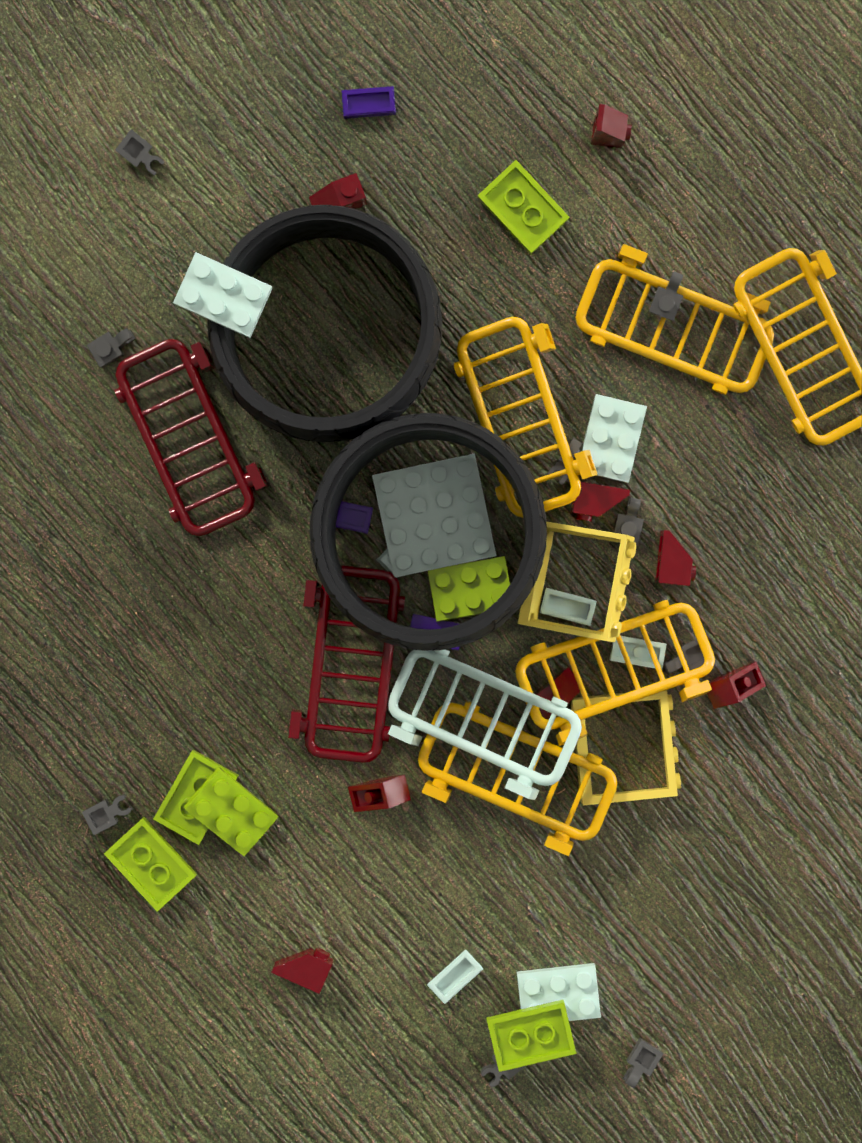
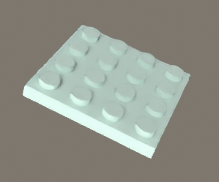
(434, 515)

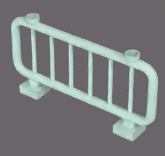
(527, 776)

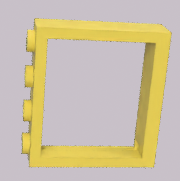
(530, 608)
(670, 753)

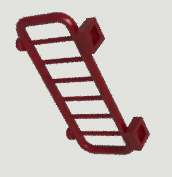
(245, 481)
(309, 724)

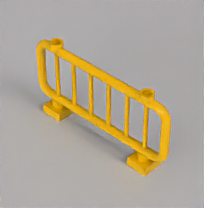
(627, 267)
(821, 267)
(541, 340)
(689, 678)
(563, 831)

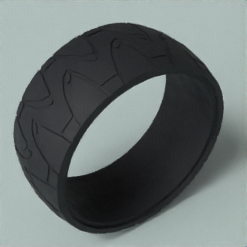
(352, 225)
(369, 446)

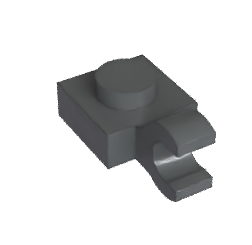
(667, 300)
(108, 348)
(574, 446)
(628, 523)
(692, 654)
(644, 1059)

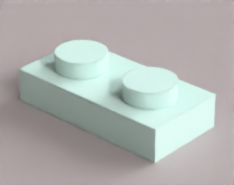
(638, 652)

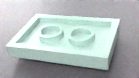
(222, 295)
(614, 436)
(572, 983)

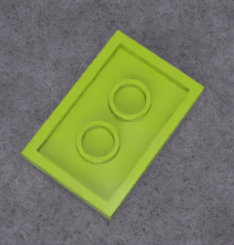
(523, 207)
(467, 587)
(189, 780)
(231, 811)
(150, 864)
(531, 1035)

